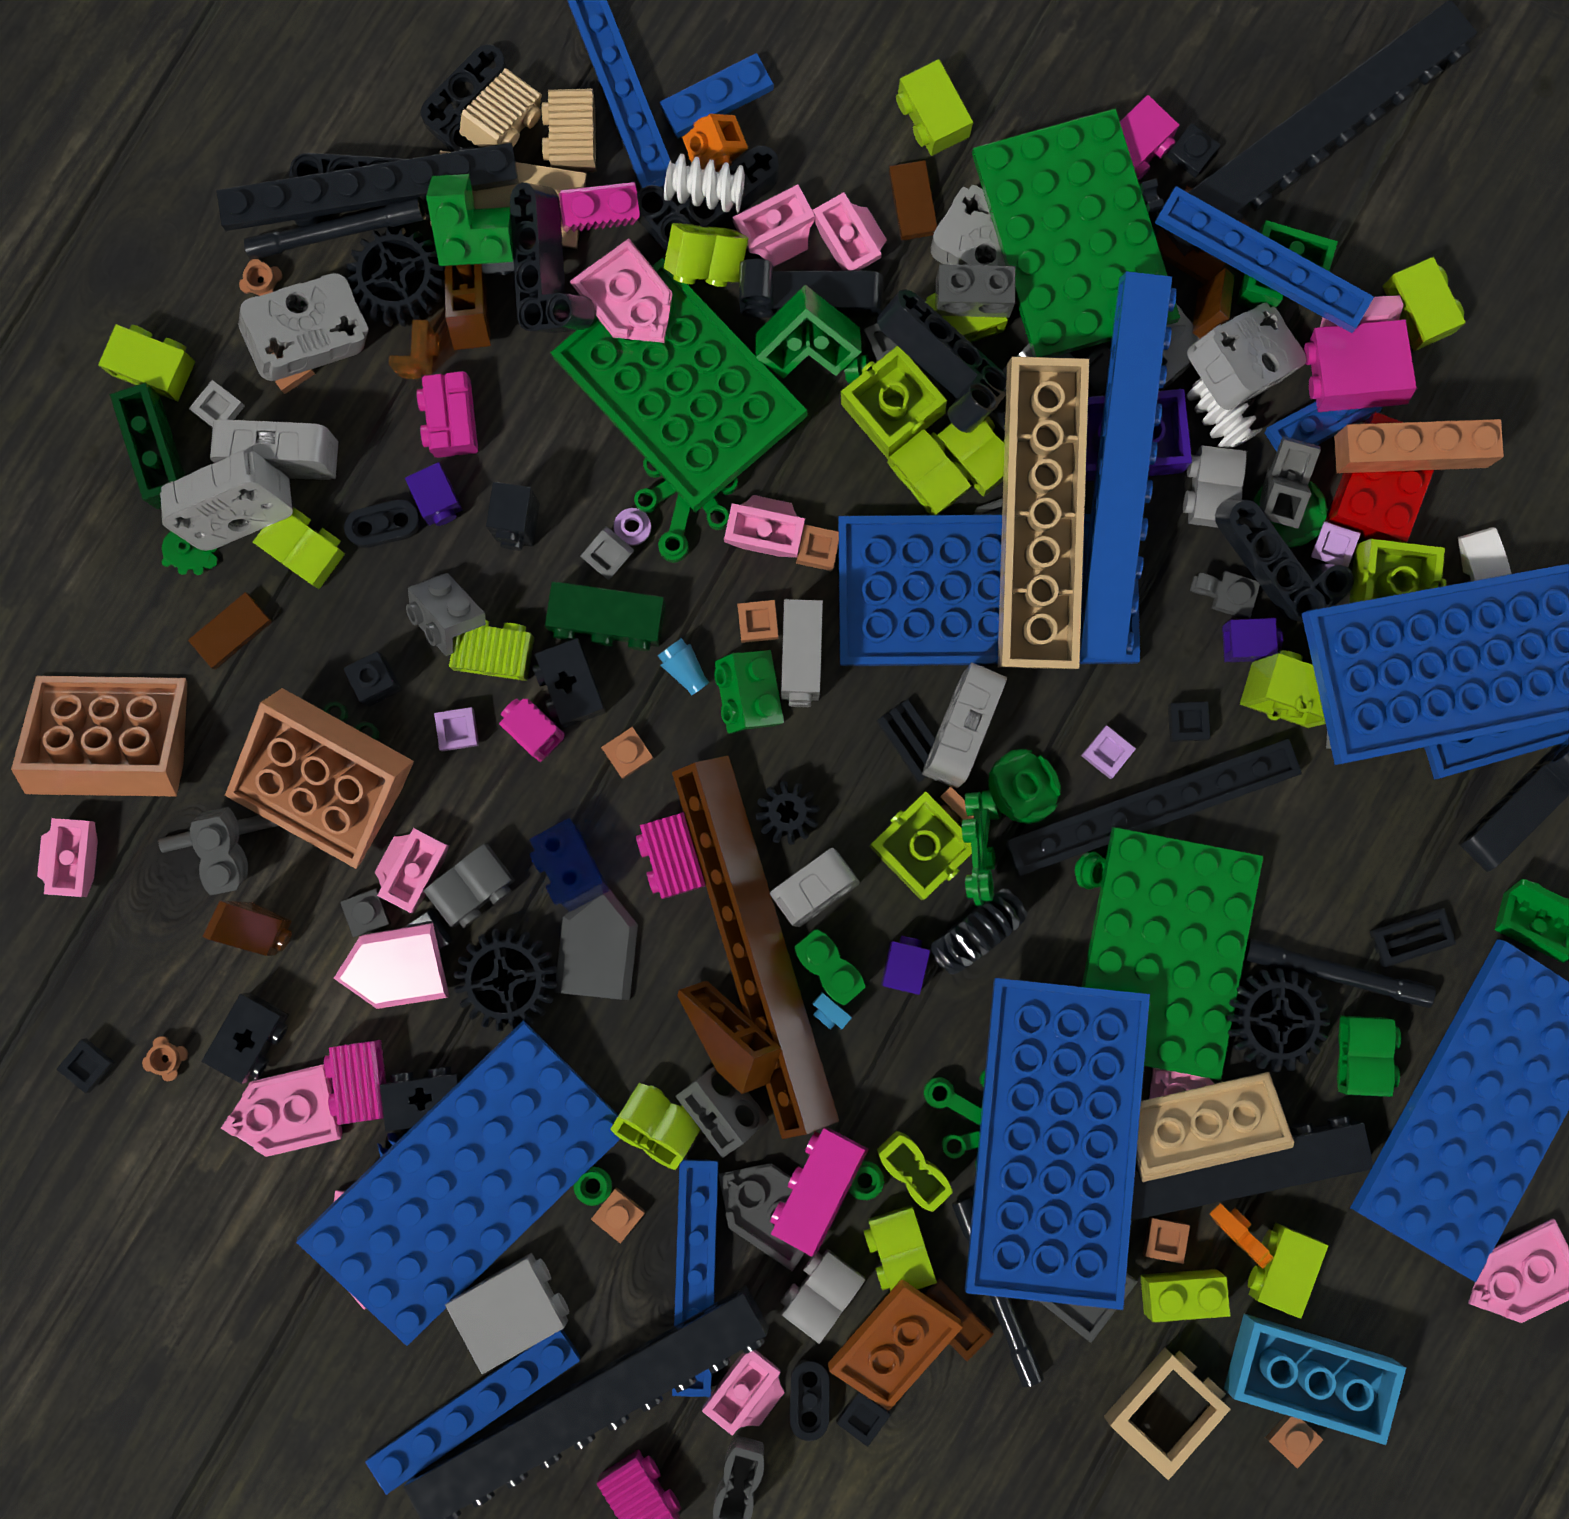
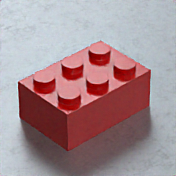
(1380, 502)

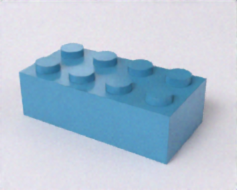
(1314, 1379)

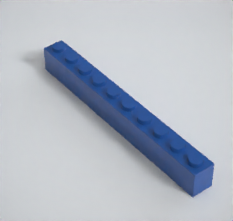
(1124, 463)

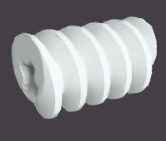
(704, 183)
(1228, 422)

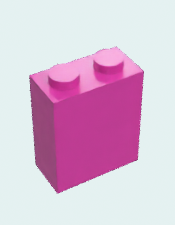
(1360, 367)

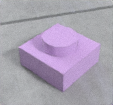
(1335, 544)
(456, 729)
(1108, 752)

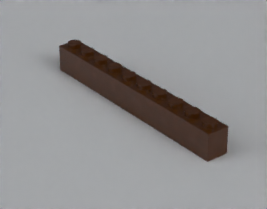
(755, 942)

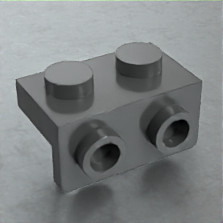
(443, 611)

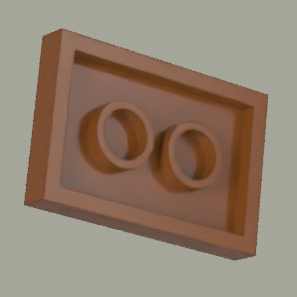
(895, 1345)

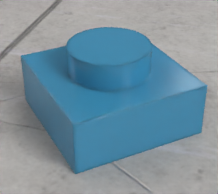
(829, 1012)

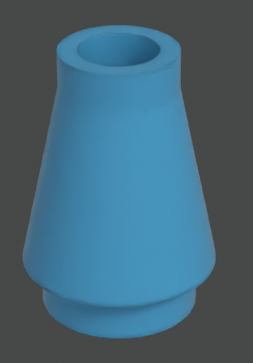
(683, 665)

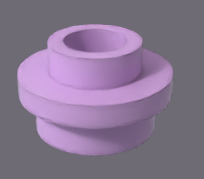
(640, 534)

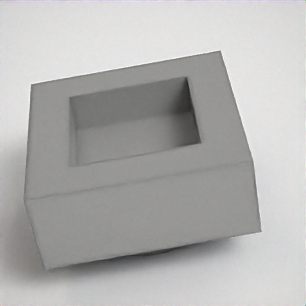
(216, 404)

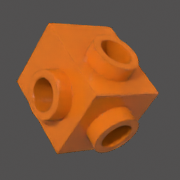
(715, 138)

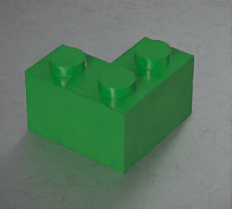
(460, 230)
(1308, 245)
(807, 328)

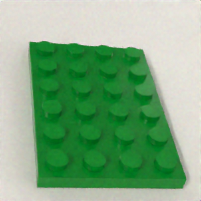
(1069, 226)
(688, 405)
(1178, 929)

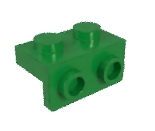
(748, 691)
(1536, 919)

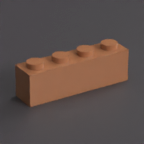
(1418, 446)

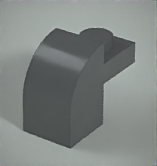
(1286, 482)

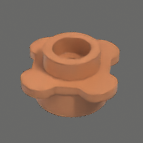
(255, 270)
(154, 1063)

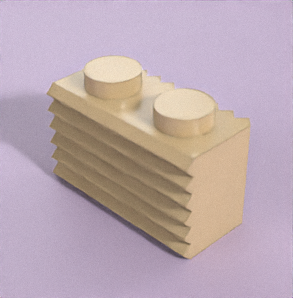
(501, 111)
(571, 130)

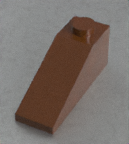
(467, 306)
(248, 928)
(730, 1038)

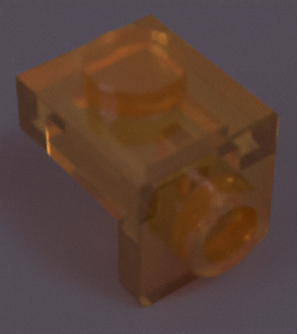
(423, 348)

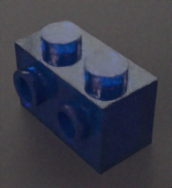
(568, 865)

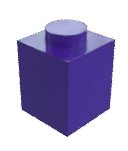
(434, 495)
(1251, 639)
(905, 965)

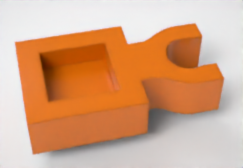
(1236, 1227)

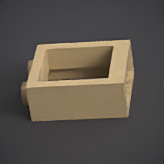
(1121, 1412)

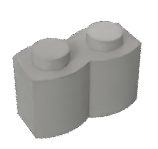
(1216, 478)
(821, 1295)

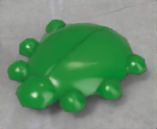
(186, 556)

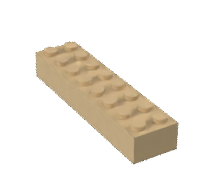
(1043, 513)

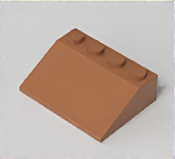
(103, 736)
(317, 776)

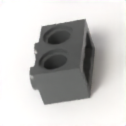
(975, 290)
(722, 1111)

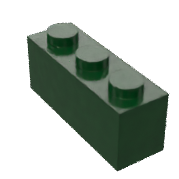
(147, 440)
(605, 615)

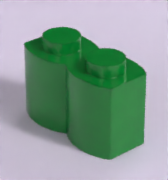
(836, 975)
(1368, 1056)

